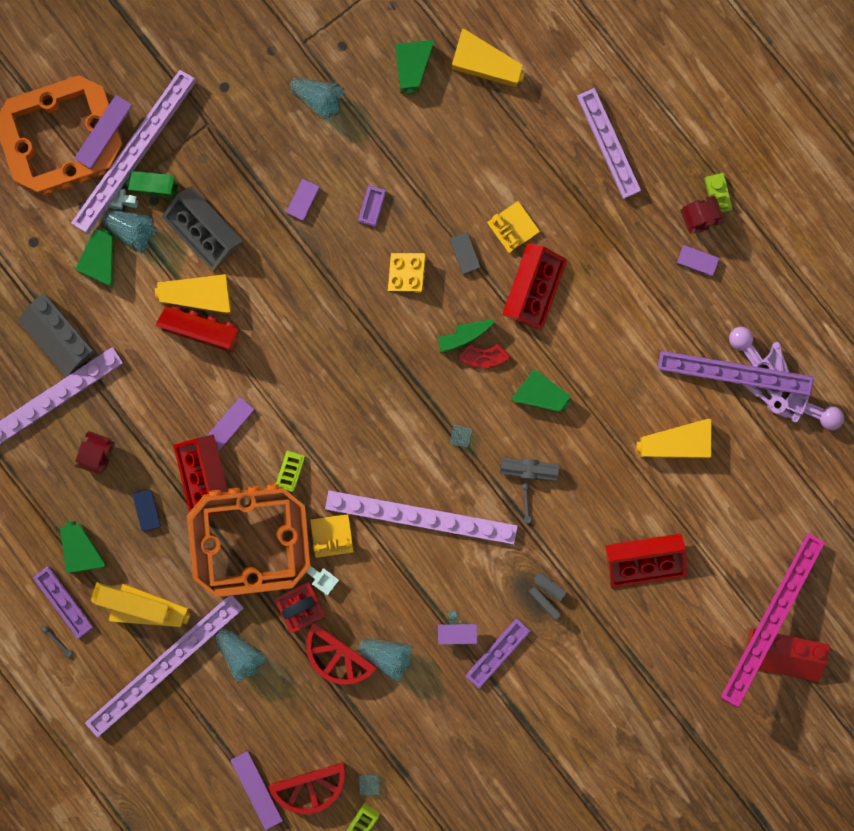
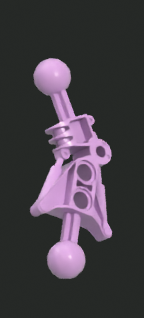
(830, 417)

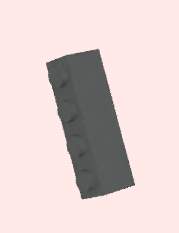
(201, 228)
(56, 335)

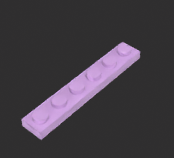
(608, 143)

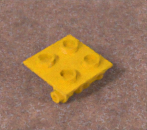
(513, 226)
(407, 272)
(331, 536)

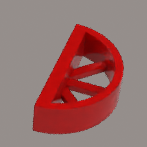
(336, 644)
(307, 778)

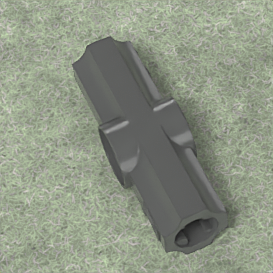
(529, 469)

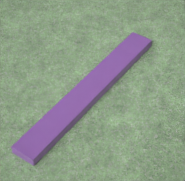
(735, 373)

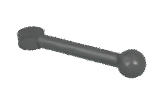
(527, 519)
(67, 652)

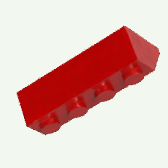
(534, 286)
(198, 329)
(199, 468)
(646, 560)
(795, 657)

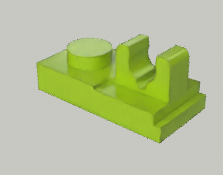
(717, 187)

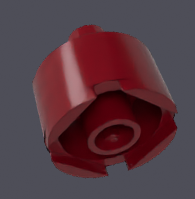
(702, 214)
(94, 453)

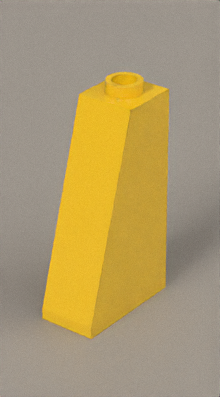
(484, 61)
(199, 293)
(680, 442)
(129, 603)
(177, 616)

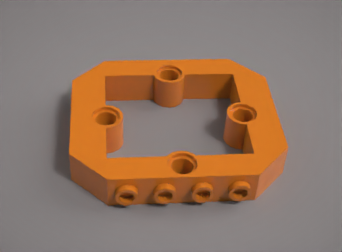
(35, 100)
(266, 581)

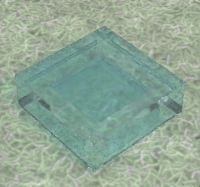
(460, 436)
(369, 784)

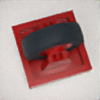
(299, 607)

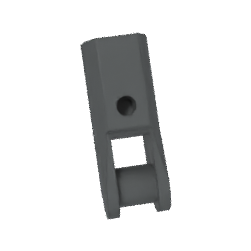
(550, 586)

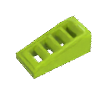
(291, 488)
(370, 812)

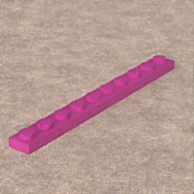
(772, 621)

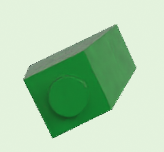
(412, 64)
(153, 185)
(99, 258)
(541, 393)
(79, 549)

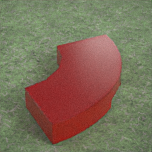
(483, 358)

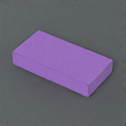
(302, 200)
(372, 206)
(697, 260)
(457, 634)

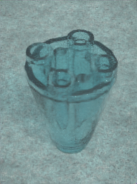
(318, 95)
(130, 228)
(239, 655)
(387, 656)

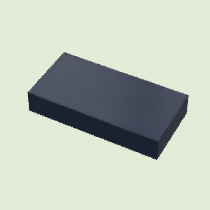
(146, 510)

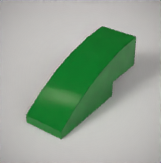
(464, 335)

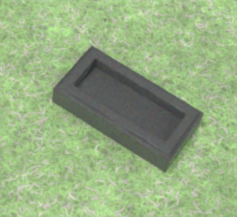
(464, 253)
(544, 603)

